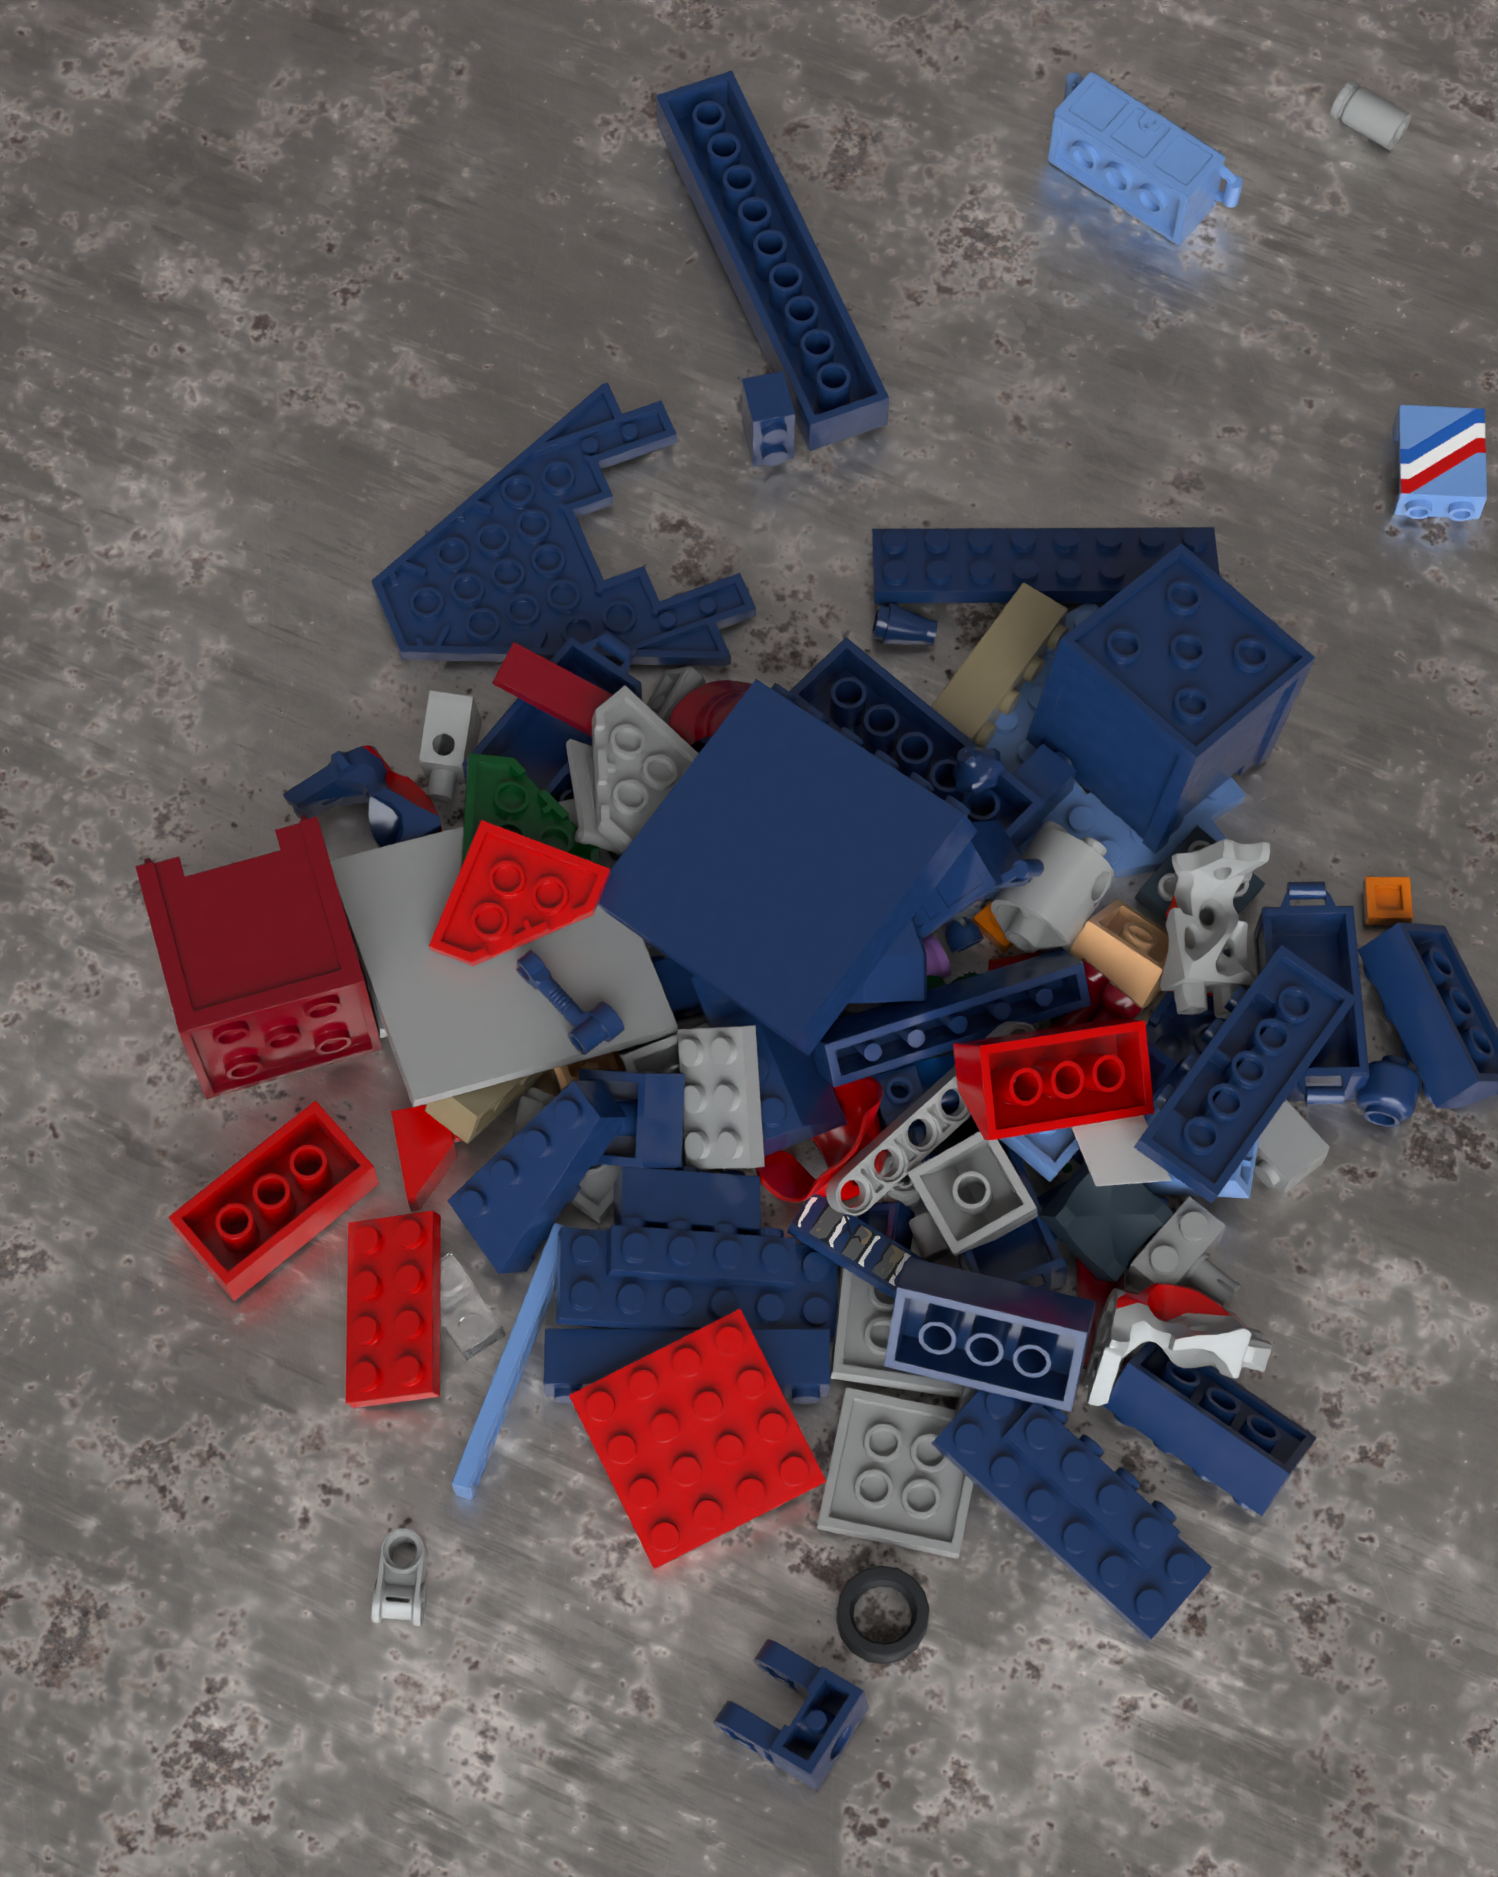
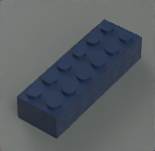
(893, 719)

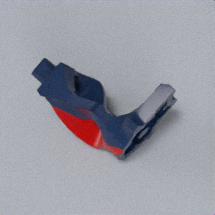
(396, 803)

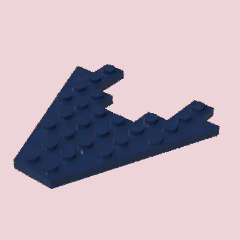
(523, 573)

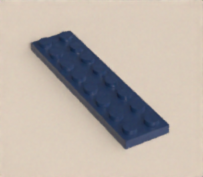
(995, 562)

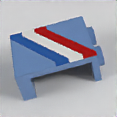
(1441, 462)

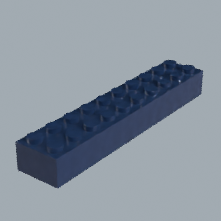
(772, 260)

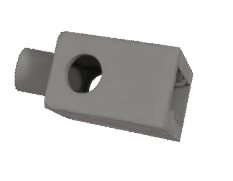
(451, 729)

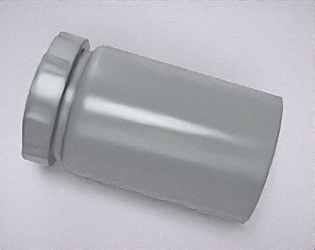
(1370, 114)

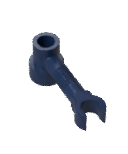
(589, 1027)

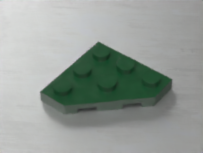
(507, 798)

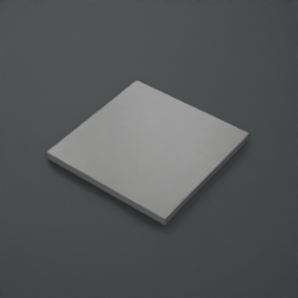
(483, 1022)

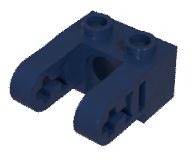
(819, 1729)

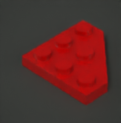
(513, 895)

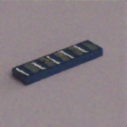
(851, 1244)

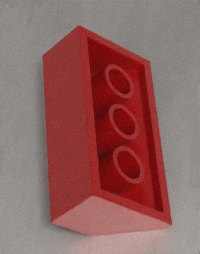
(1055, 1077)

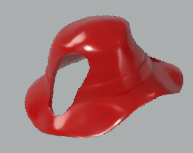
(793, 1183)

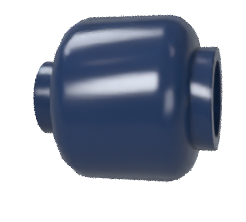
(1389, 1092)

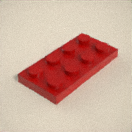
(393, 1309)

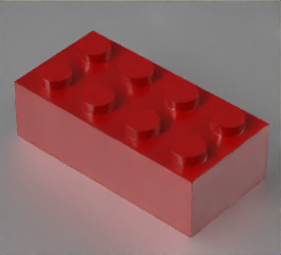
(274, 1200)

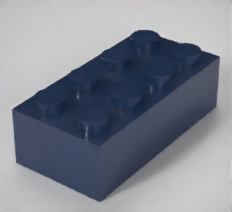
(989, 1333)

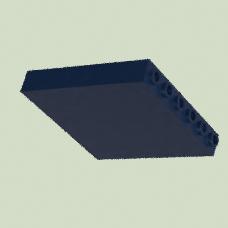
(785, 863)

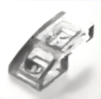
(464, 1311)

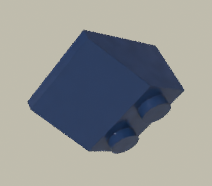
(654, 1117)

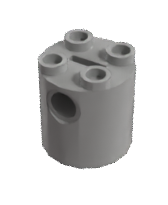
(1060, 901)

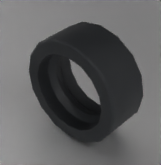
(885, 1577)

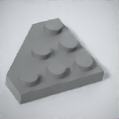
(634, 765)
(862, 1341)

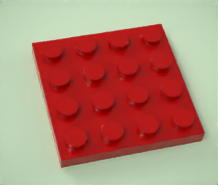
(697, 1438)

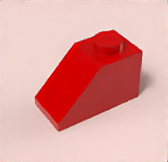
(424, 1152)

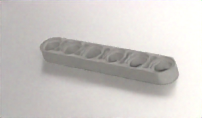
(896, 1140)

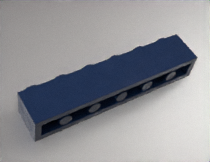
(951, 1014)
(586, 1355)

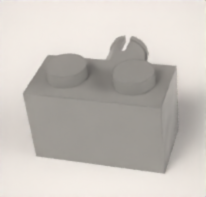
(1181, 1255)

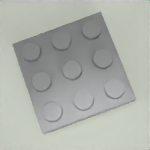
(891, 1480)

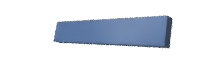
(508, 1371)

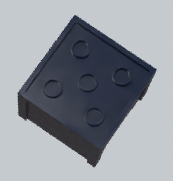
(1168, 693)

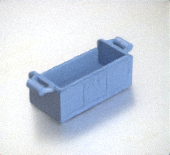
(1138, 158)

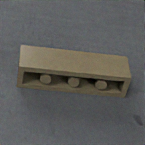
(1002, 663)

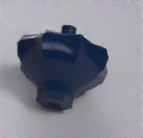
(977, 769)

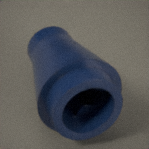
(902, 627)

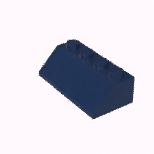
(1435, 1012)
(793, 1095)
(1210, 1426)

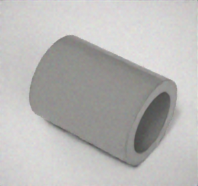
(928, 1238)

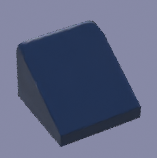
(891, 1220)

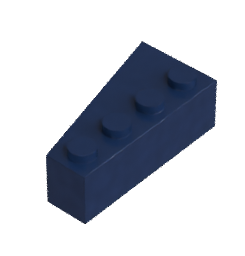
(532, 1178)

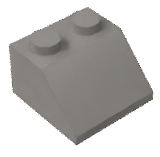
(973, 1193)

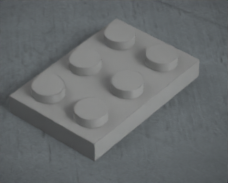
(721, 1097)

